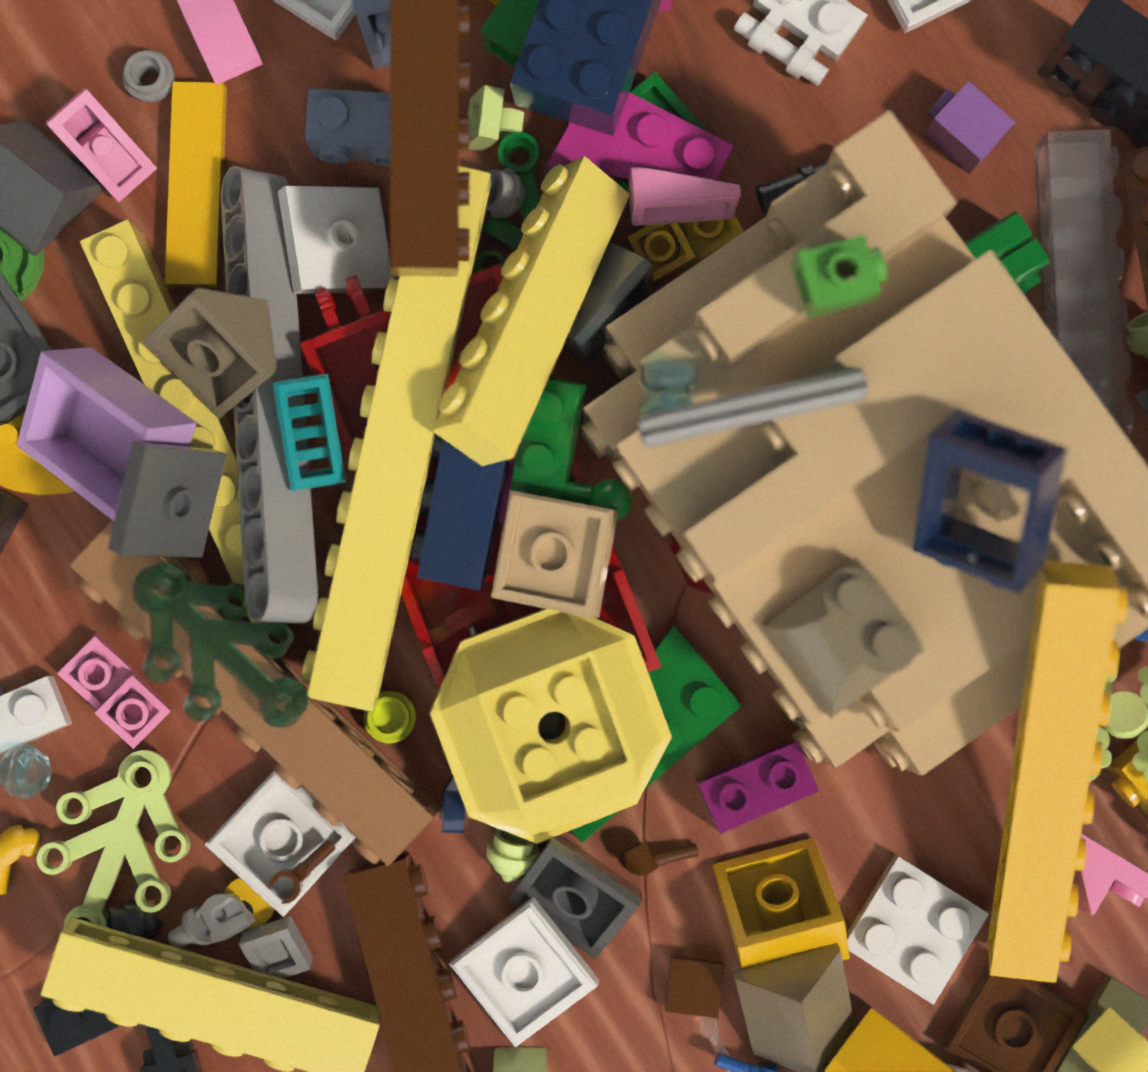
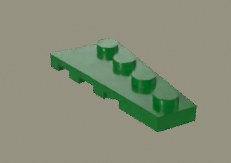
(691, 702)

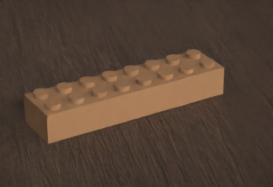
(320, 751)

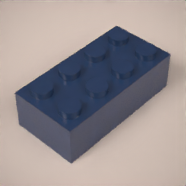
(583, 59)

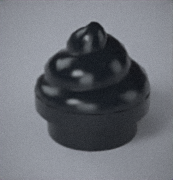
(133, 920)

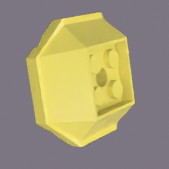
(492, 713)

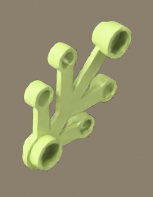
(120, 836)

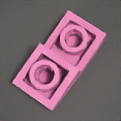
(221, 37)
(115, 690)

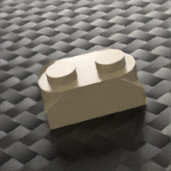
(844, 637)

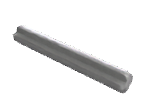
(752, 407)

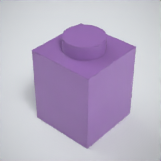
(967, 125)

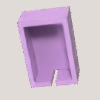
(85, 421)

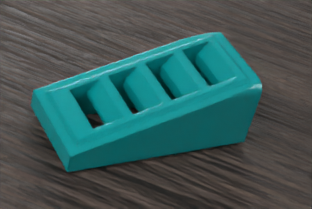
(328, 429)

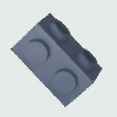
(348, 126)

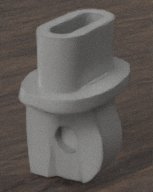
(213, 922)

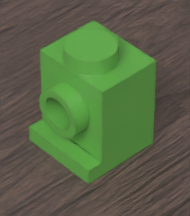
(826, 292)

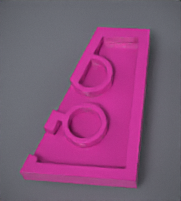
(646, 140)

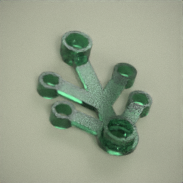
(214, 640)

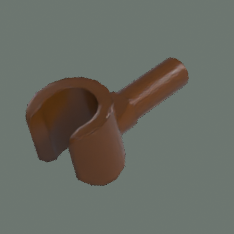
(641, 861)
(304, 869)

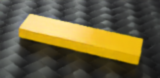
(195, 185)

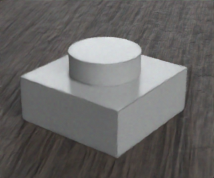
(276, 948)

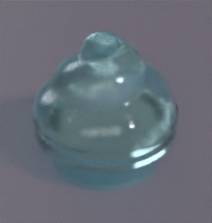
(24, 772)

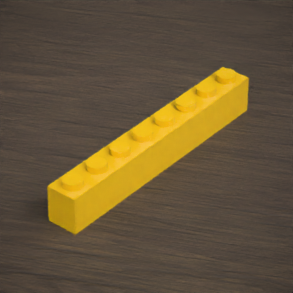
(1052, 768)

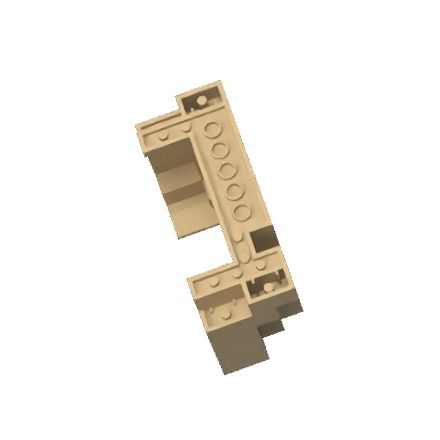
(803, 494)

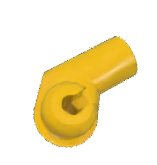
(14, 843)

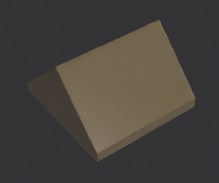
(217, 346)
(797, 1008)

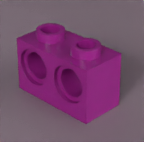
(756, 785)

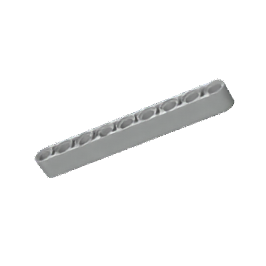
(273, 519)

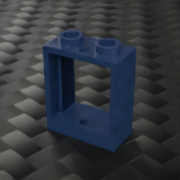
(1005, 457)

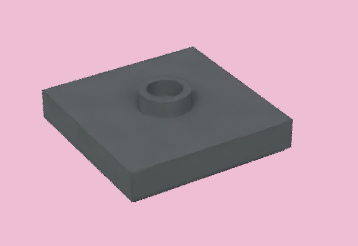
(166, 500)

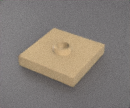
(554, 554)

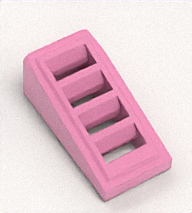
(678, 198)

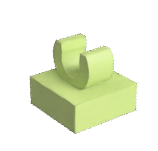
(489, 119)

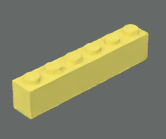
(530, 312)
(209, 1001)

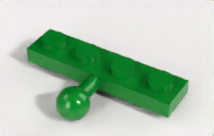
(548, 452)

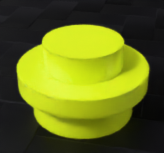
(392, 718)

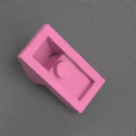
(101, 144)
(1100, 871)

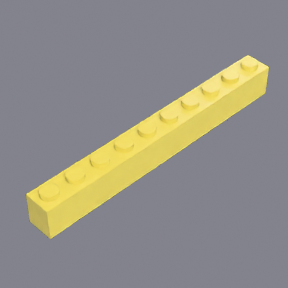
(389, 476)

